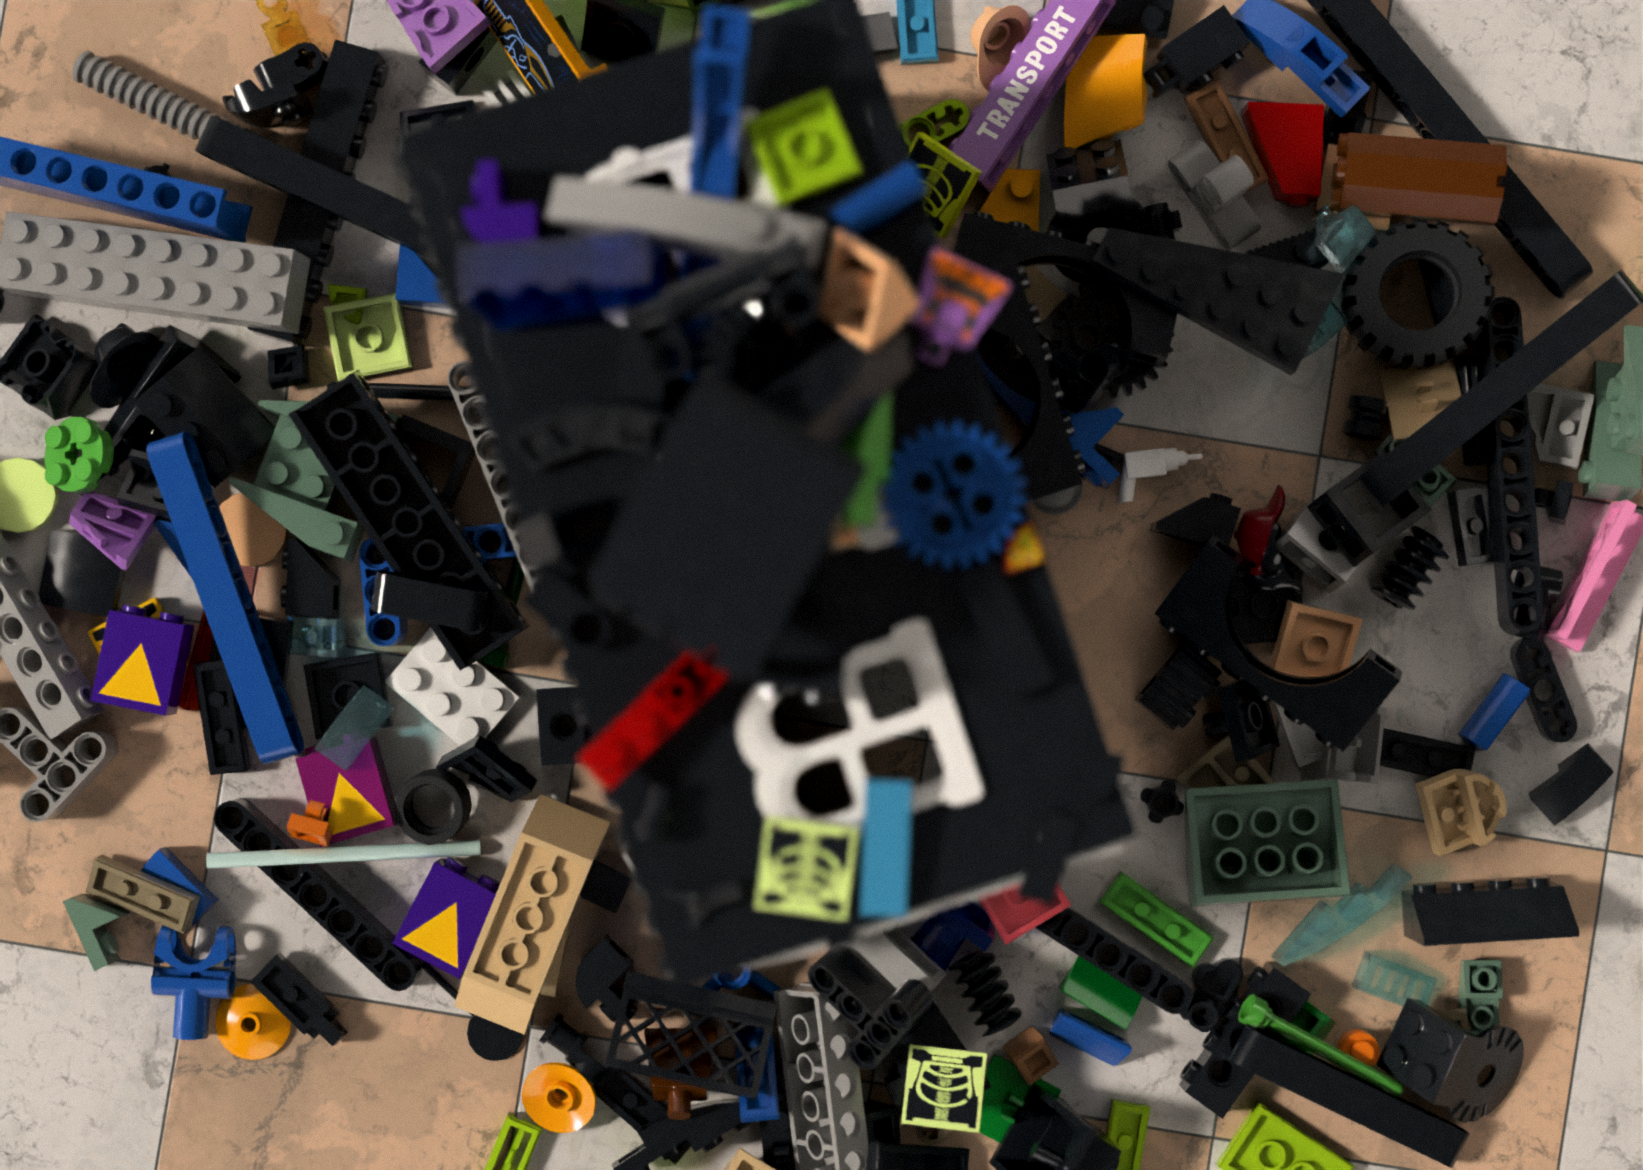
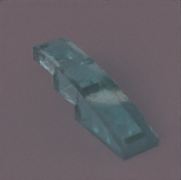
(1328, 924)

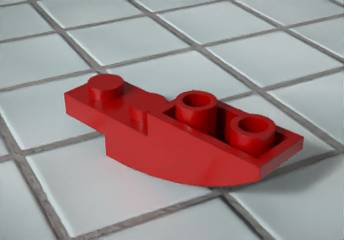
(652, 718)

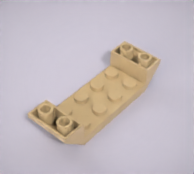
(530, 913)

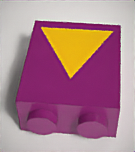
(355, 799)

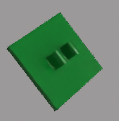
(1005, 1097)

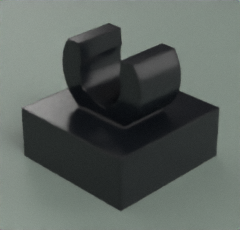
(1556, 501)

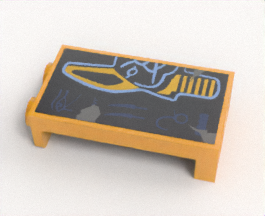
(534, 42)

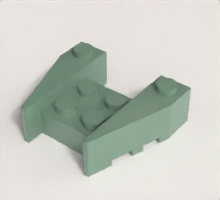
(1615, 425)
(299, 490)

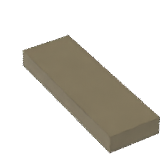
(142, 894)

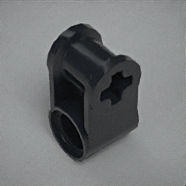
(292, 66)

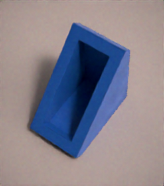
(416, 281)

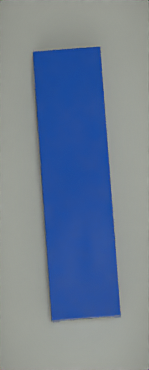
(122, 190)

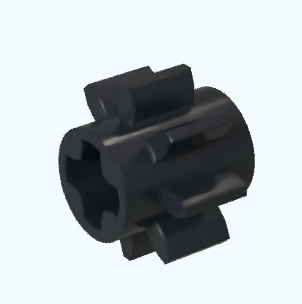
(1163, 220)

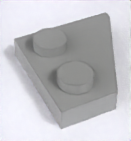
(1558, 424)

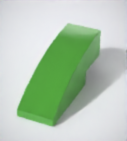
(872, 446)

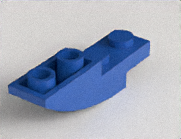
(1304, 49)

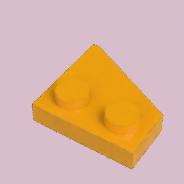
(1016, 198)

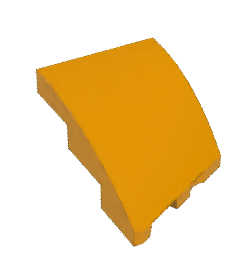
(1106, 89)

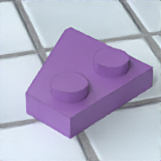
(112, 527)

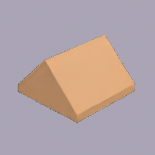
(864, 292)

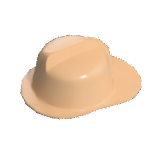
(995, 37)

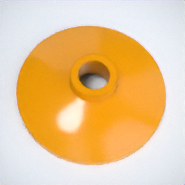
(271, 1025)
(550, 1107)

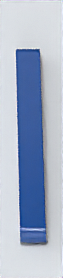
(225, 597)

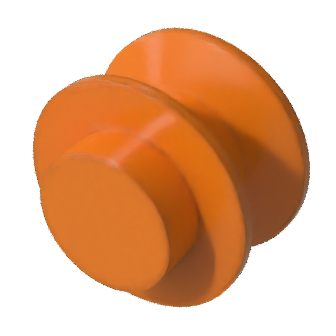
(1360, 1046)

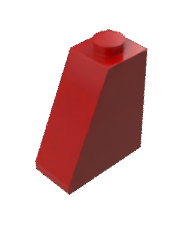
(1289, 147)

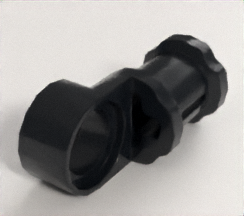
(569, 1043)

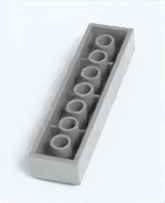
(153, 272)

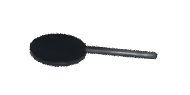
(484, 1036)

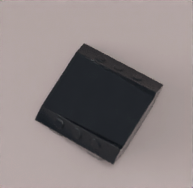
(47, 368)

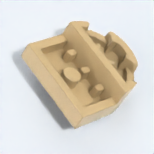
(1460, 809)

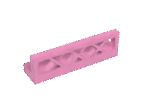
(1596, 576)

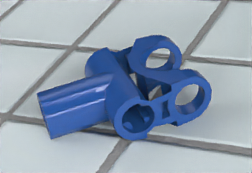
(192, 981)

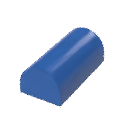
(879, 200)
(1494, 712)

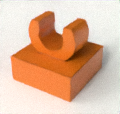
(311, 825)

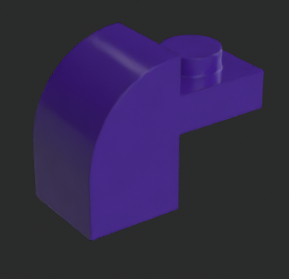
(494, 219)

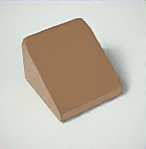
(1030, 1055)

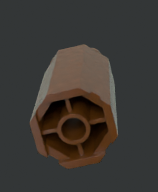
(1419, 178)

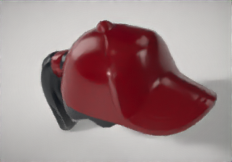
(1257, 544)

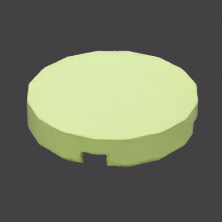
(25, 496)

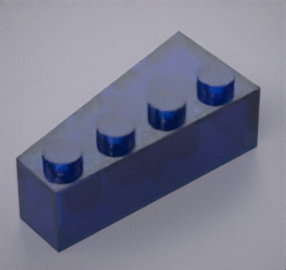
(559, 277)

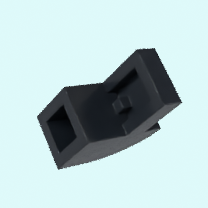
(596, 977)

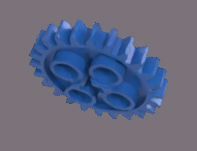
(990, 478)

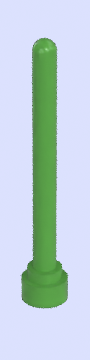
(1257, 1014)

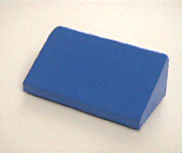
(170, 869)
(1089, 1038)

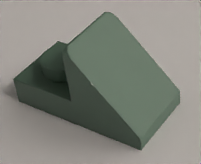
(89, 921)

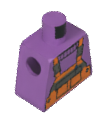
(954, 304)

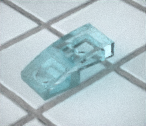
(354, 727)

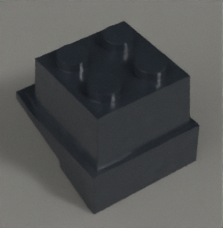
(1053, 1138)

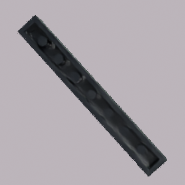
(336, 142)

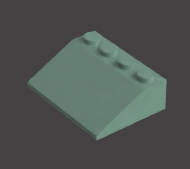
(1265, 843)

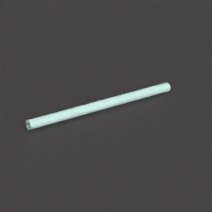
(341, 854)

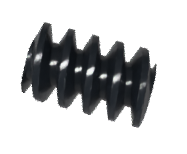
(1409, 569)
(986, 991)

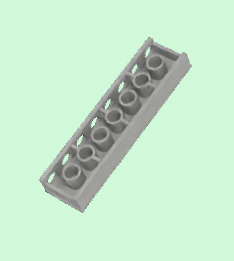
(820, 1082)

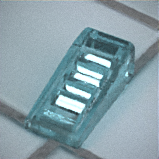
(1367, 971)

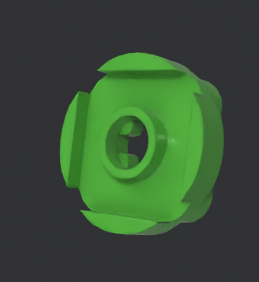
(61, 450)

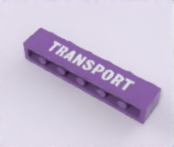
(1028, 85)

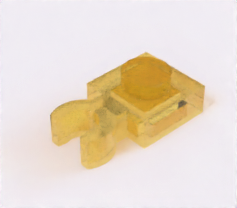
(283, 28)

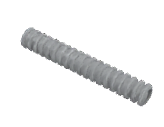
(143, 96)

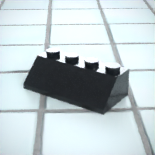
(1487, 912)

